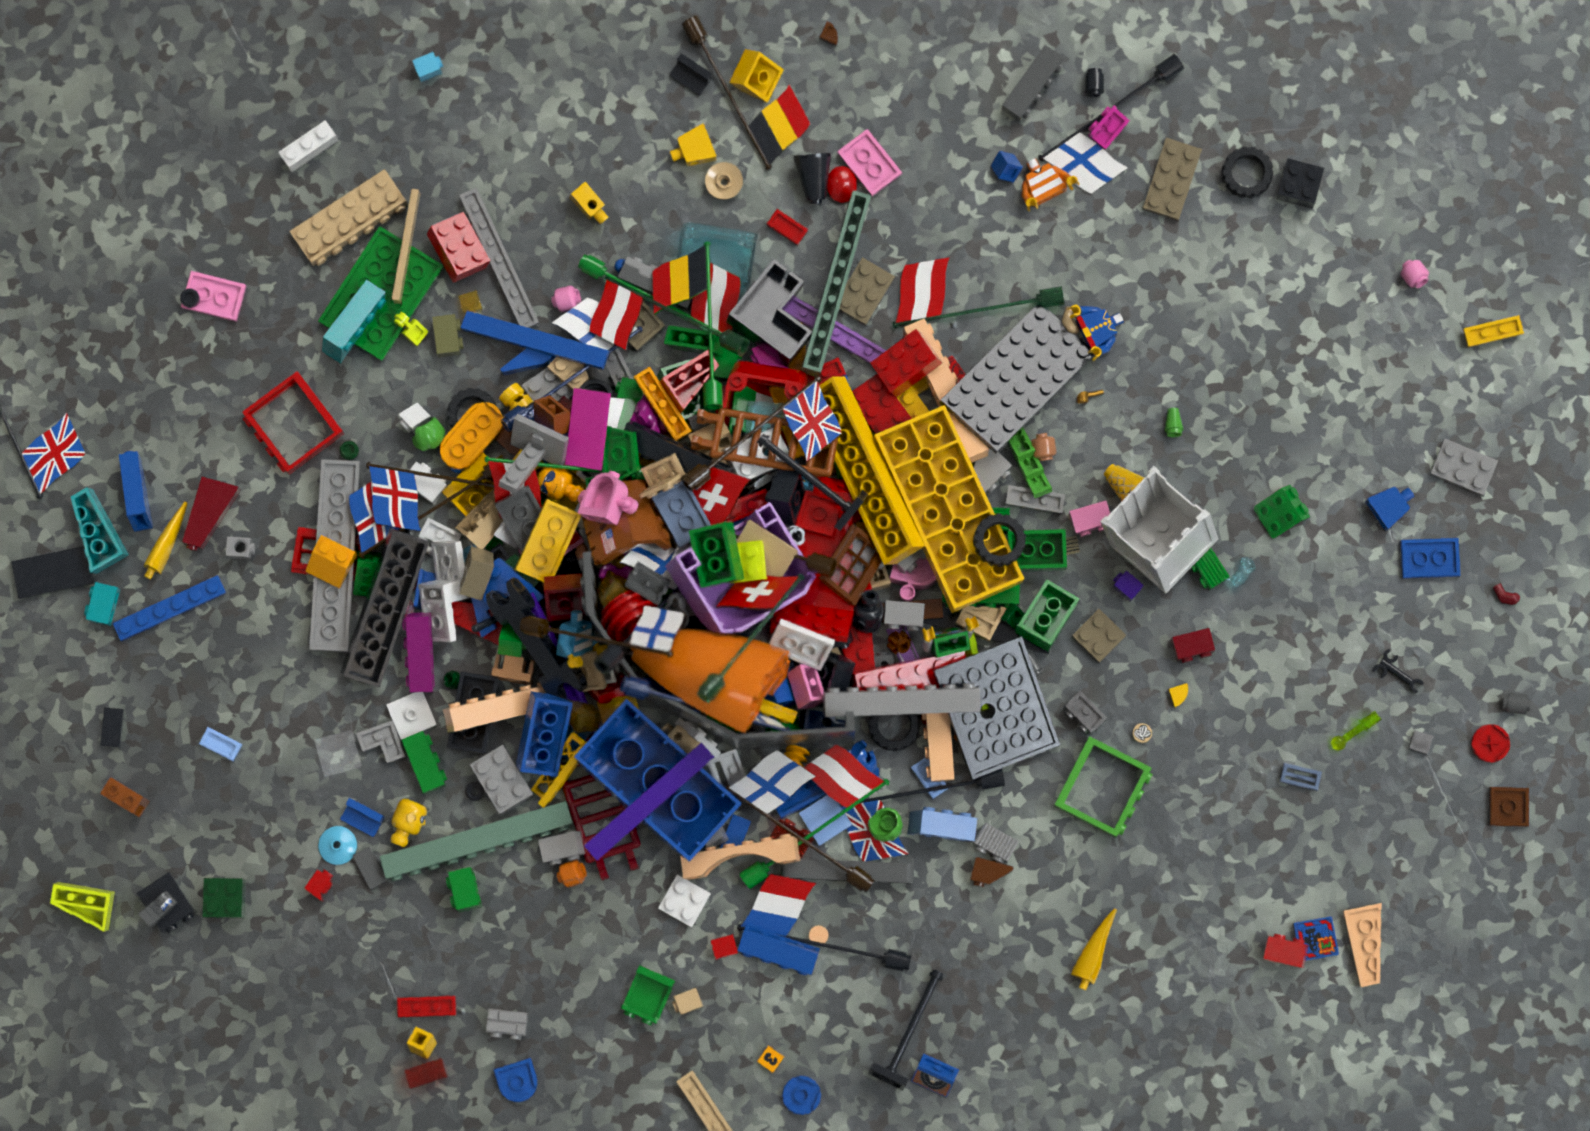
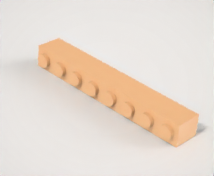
(940, 383)

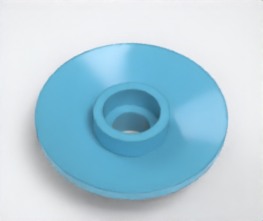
(347, 847)

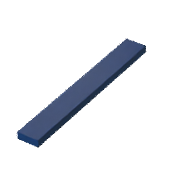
(535, 340)

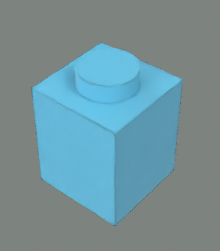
(428, 66)

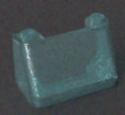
(729, 247)

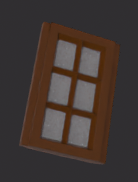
(855, 566)

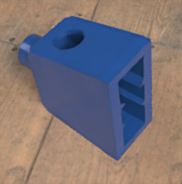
(1389, 506)

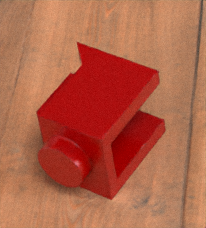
(319, 884)

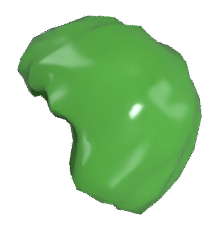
(429, 435)
(885, 825)

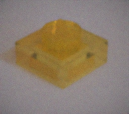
(470, 302)

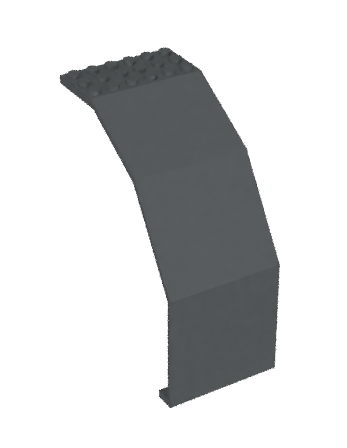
(845, 734)

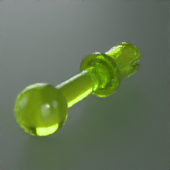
(1339, 742)

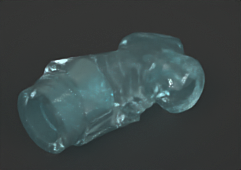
(1241, 575)

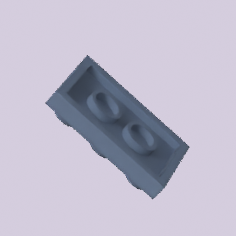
(680, 512)

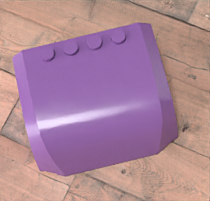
(704, 600)

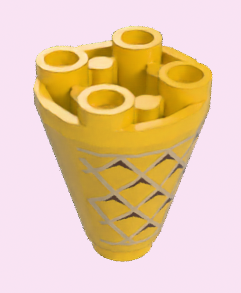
(1122, 480)

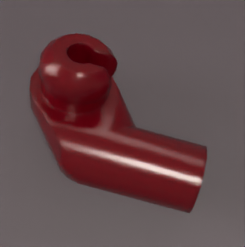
(1506, 597)

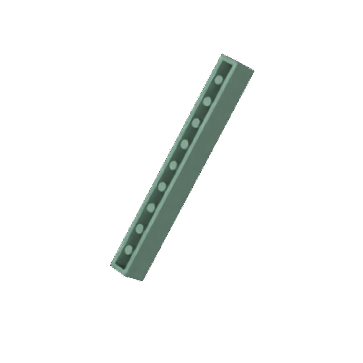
(835, 283)
(476, 840)

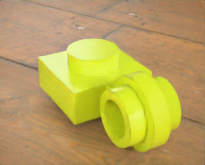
(414, 330)

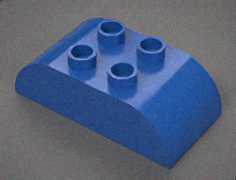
(633, 755)

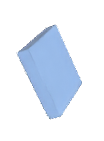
(819, 814)

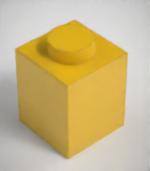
(421, 1043)

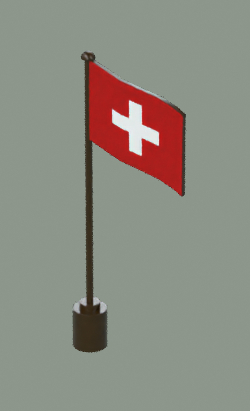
(718, 499)

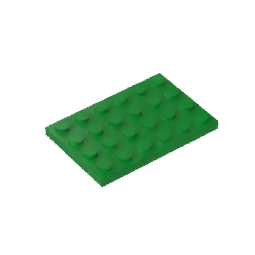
(379, 266)

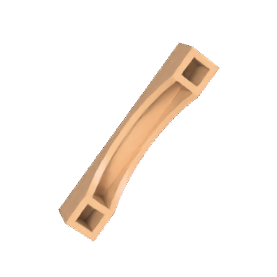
(779, 850)

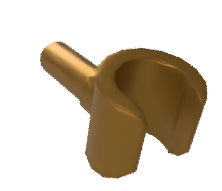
(1083, 396)

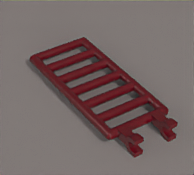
(578, 822)

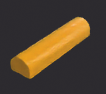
(662, 404)

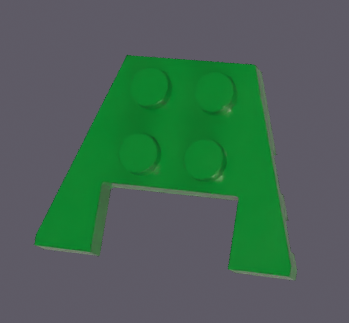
(620, 453)

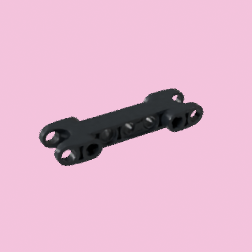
(542, 650)

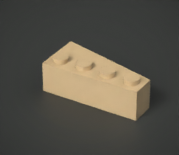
(481, 522)

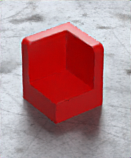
(724, 947)

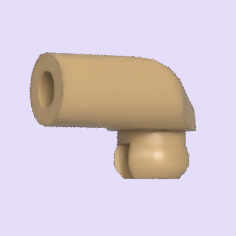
(1070, 325)

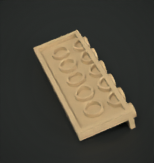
(349, 218)

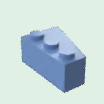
(942, 824)

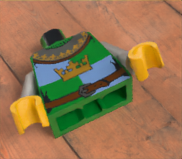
(949, 639)

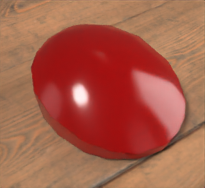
(841, 184)

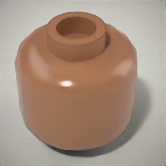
(1044, 447)

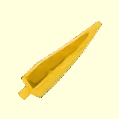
(163, 547)
(1091, 958)

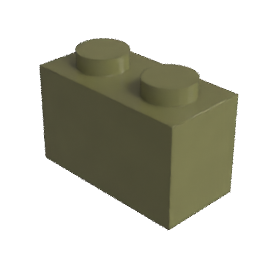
(447, 336)

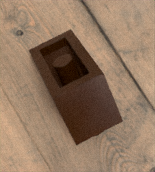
(987, 872)

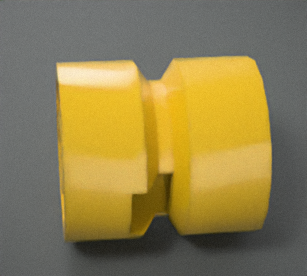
(514, 394)

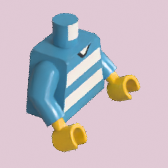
(574, 647)

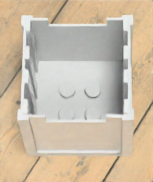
(1159, 531)

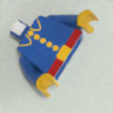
(1096, 327)

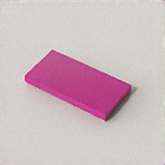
(587, 428)

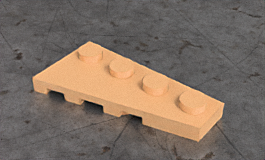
(1364, 936)

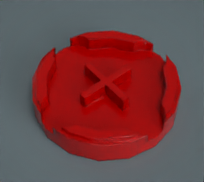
(1490, 743)

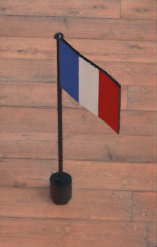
(779, 908)

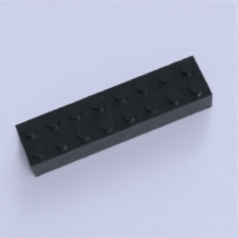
(384, 607)

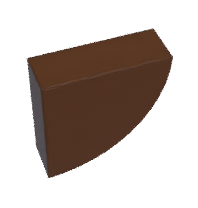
(829, 34)

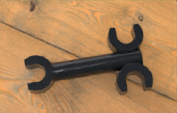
(1386, 664)

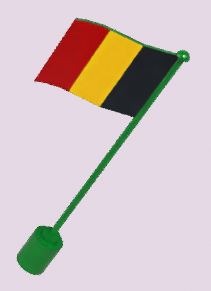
(679, 282)

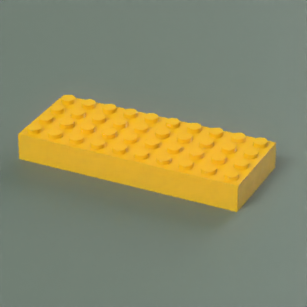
(947, 507)

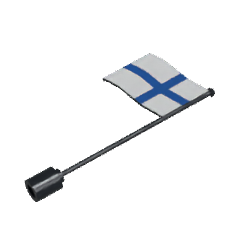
(1084, 157)
(655, 559)

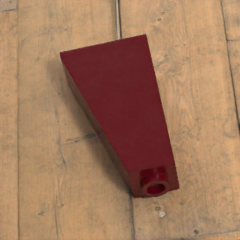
(208, 510)

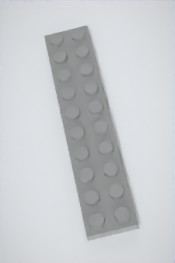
(330, 604)

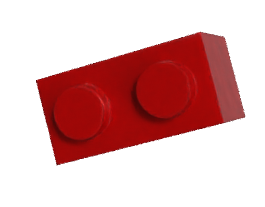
(1286, 951)

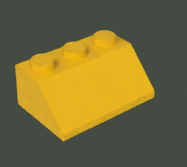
(469, 499)

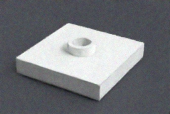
(411, 714)

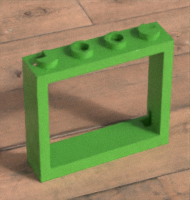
(1136, 795)

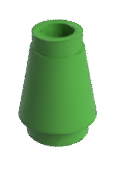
(1173, 423)

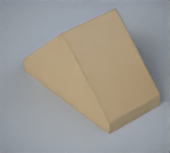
(880, 580)

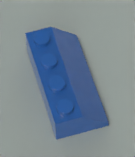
(543, 734)

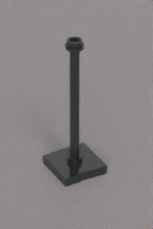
(847, 507)
(889, 1073)

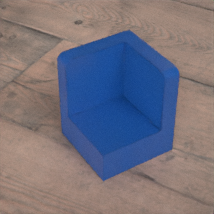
(1006, 166)

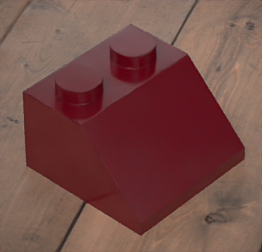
(562, 596)

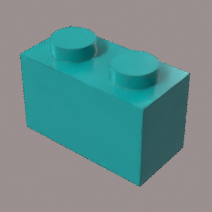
(102, 604)

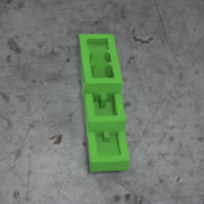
(1028, 464)

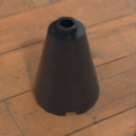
(814, 175)

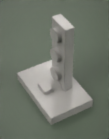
(536, 444)

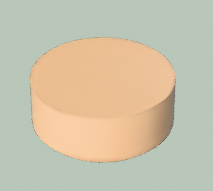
(818, 934)

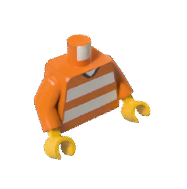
(1044, 183)

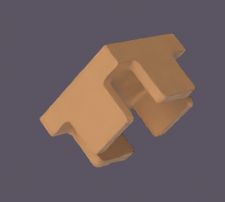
(513, 670)

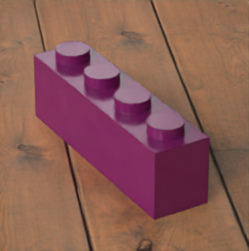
(420, 652)

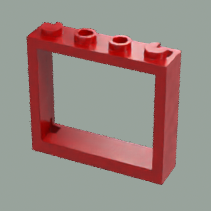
(294, 379)

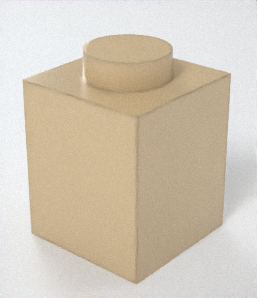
(687, 1001)

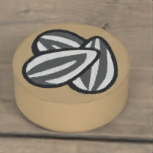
(1142, 733)

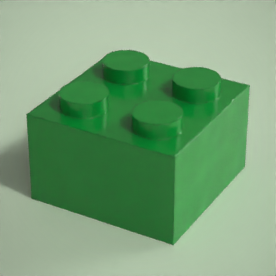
(464, 889)

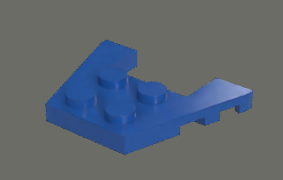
(500, 575)

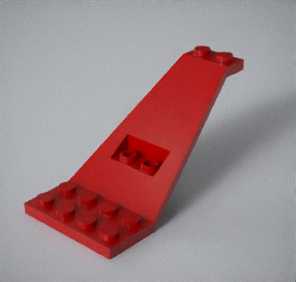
(820, 607)

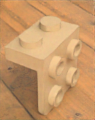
(662, 475)

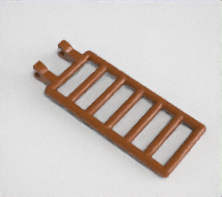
(712, 445)

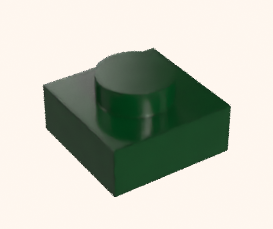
(1013, 616)

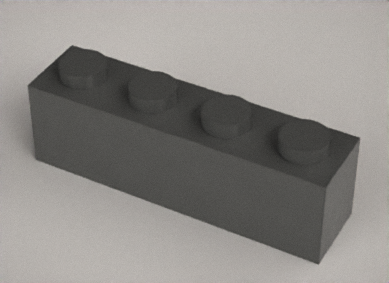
(1032, 83)

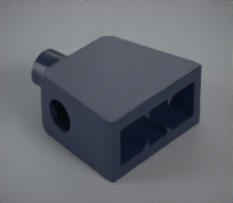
(813, 720)

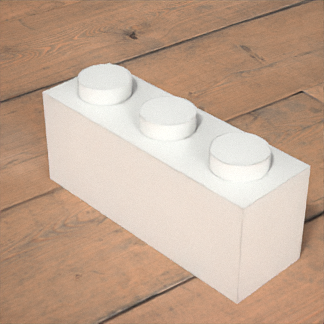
(308, 146)

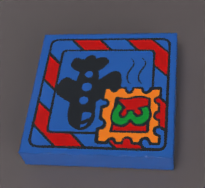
(1319, 936)

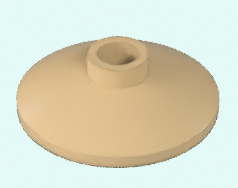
(720, 172)

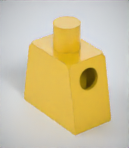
(694, 147)
(585, 195)

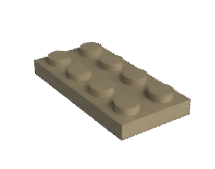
(1172, 179)

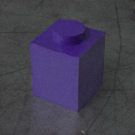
(1127, 585)

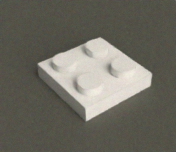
(684, 901)

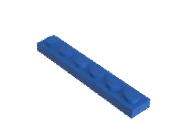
(169, 608)

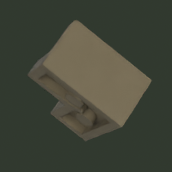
(477, 573)

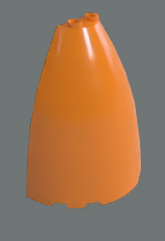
(702, 652)

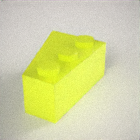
(86, 903)

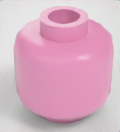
(1414, 273)
(566, 298)

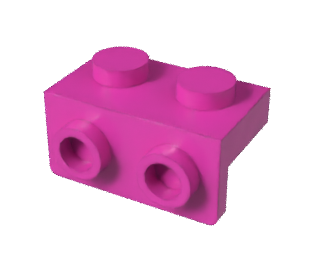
(1108, 127)

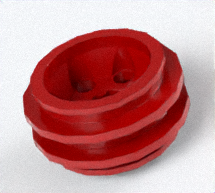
(623, 614)

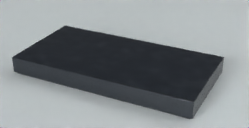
(51, 572)

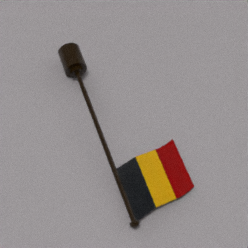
(776, 124)

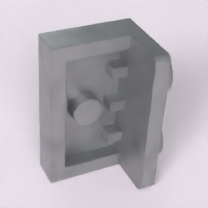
(1084, 713)

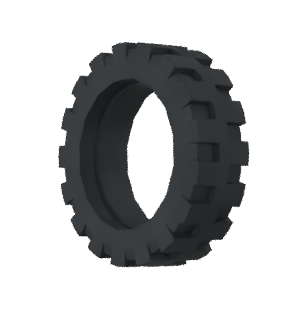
(1259, 156)
(463, 396)
(1010, 523)
(894, 745)

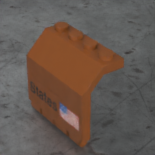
(641, 527)

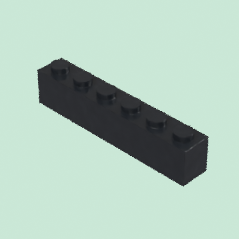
(658, 446)

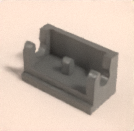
(647, 583)

